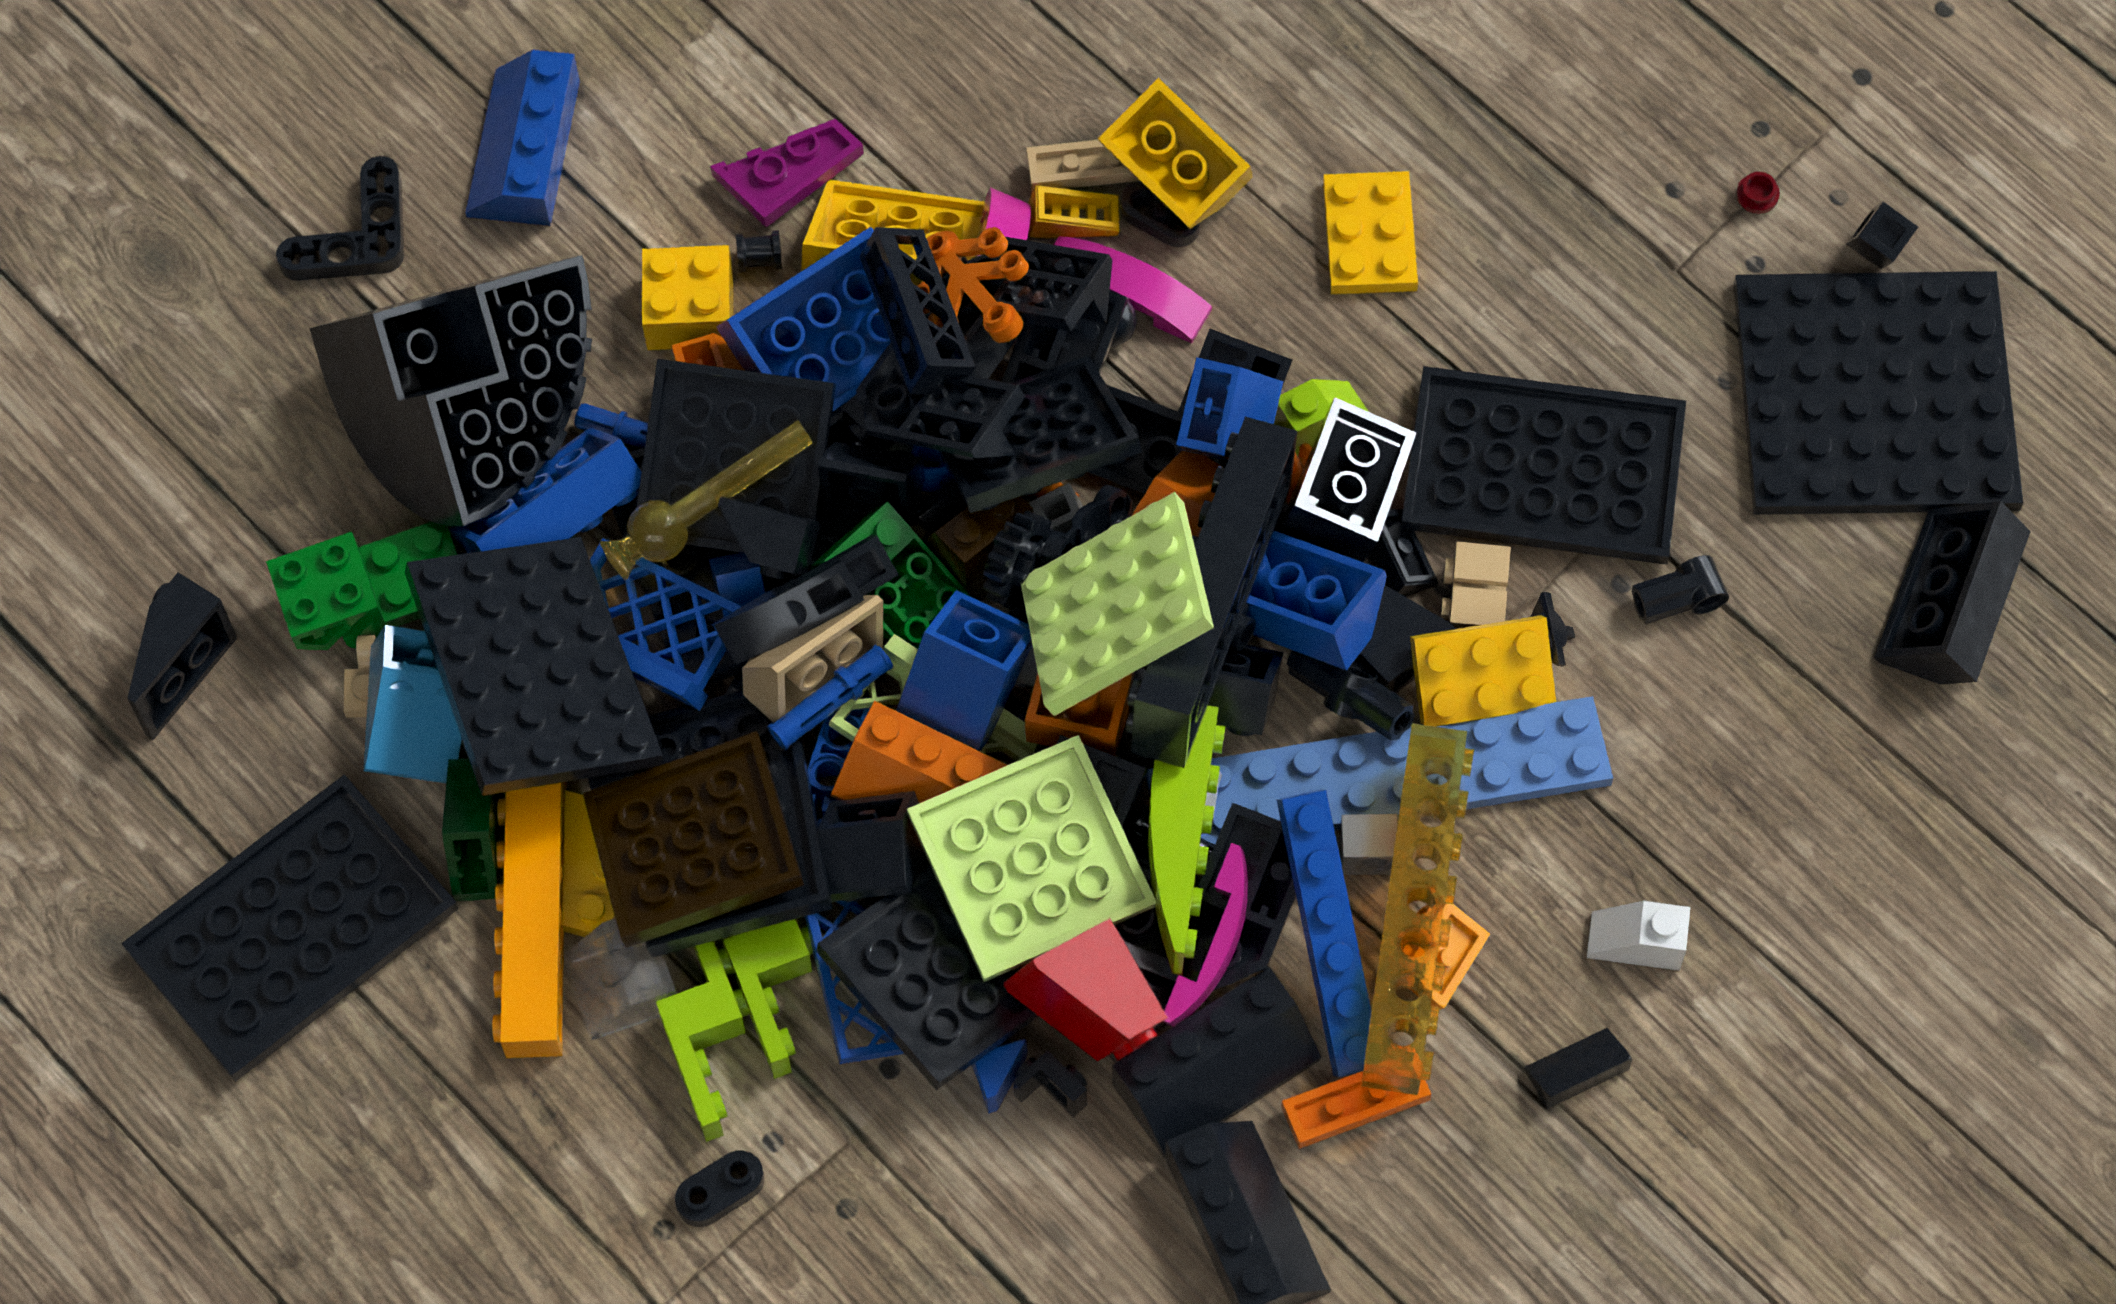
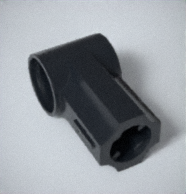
(1691, 587)

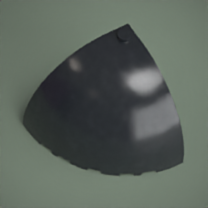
(462, 386)

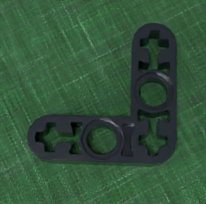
(363, 243)

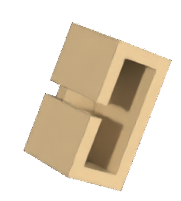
(1478, 585)

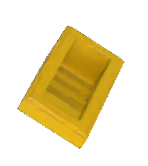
(1059, 199)

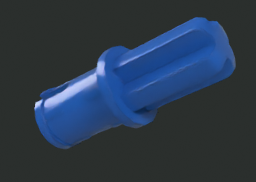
(619, 425)

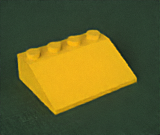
(853, 207)

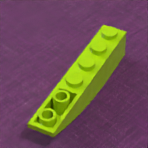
(1174, 838)

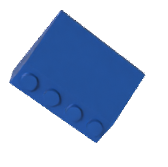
(814, 324)

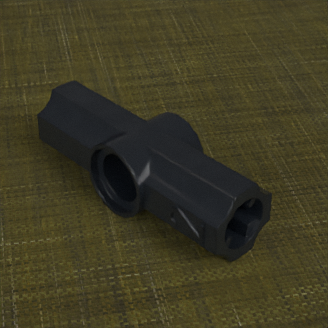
(1354, 694)

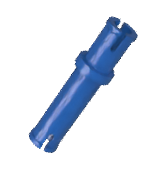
(845, 685)

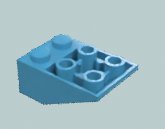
(408, 710)

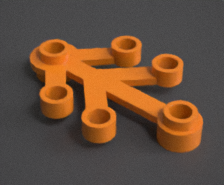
(999, 318)

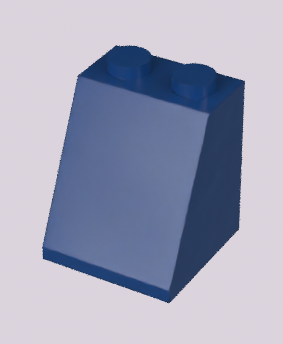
(965, 670)

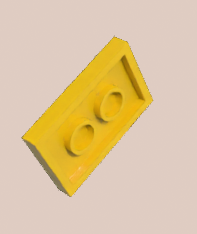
(1370, 232)
(1482, 671)

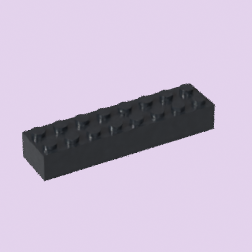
(1229, 552)

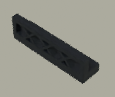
(903, 305)

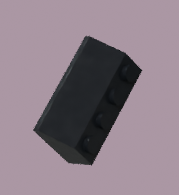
(1953, 592)
(1216, 1060)
(1244, 1215)

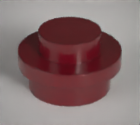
(1758, 193)

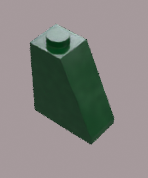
(470, 834)

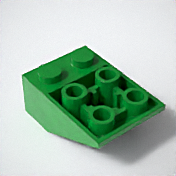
(922, 580)

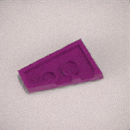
(784, 175)

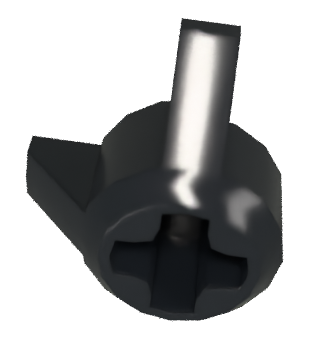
(1557, 630)

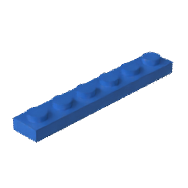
(1327, 928)

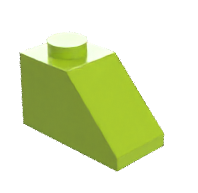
(1308, 404)

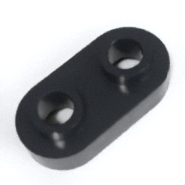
(1157, 219)
(722, 1190)

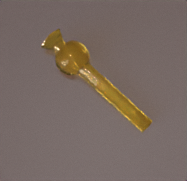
(660, 529)

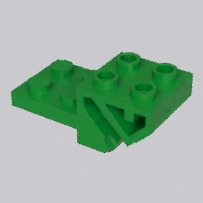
(352, 589)

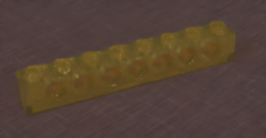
(1386, 1063)

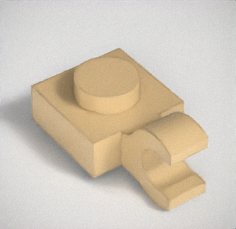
(357, 680)

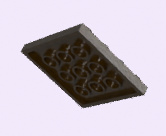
(692, 839)

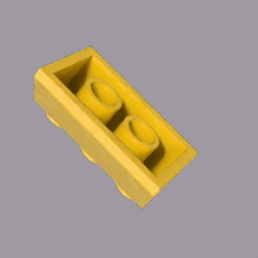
(1176, 155)

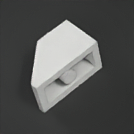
(1640, 934)

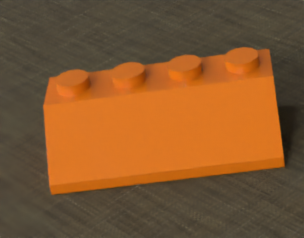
(906, 756)

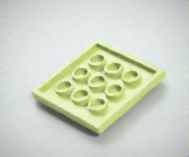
(1115, 604)
(1030, 857)

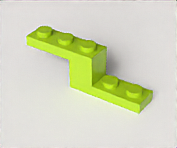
(764, 960)
(700, 1020)

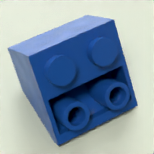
(1218, 403)

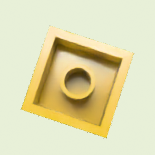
(685, 293)

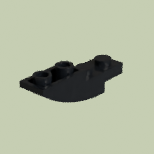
(806, 601)

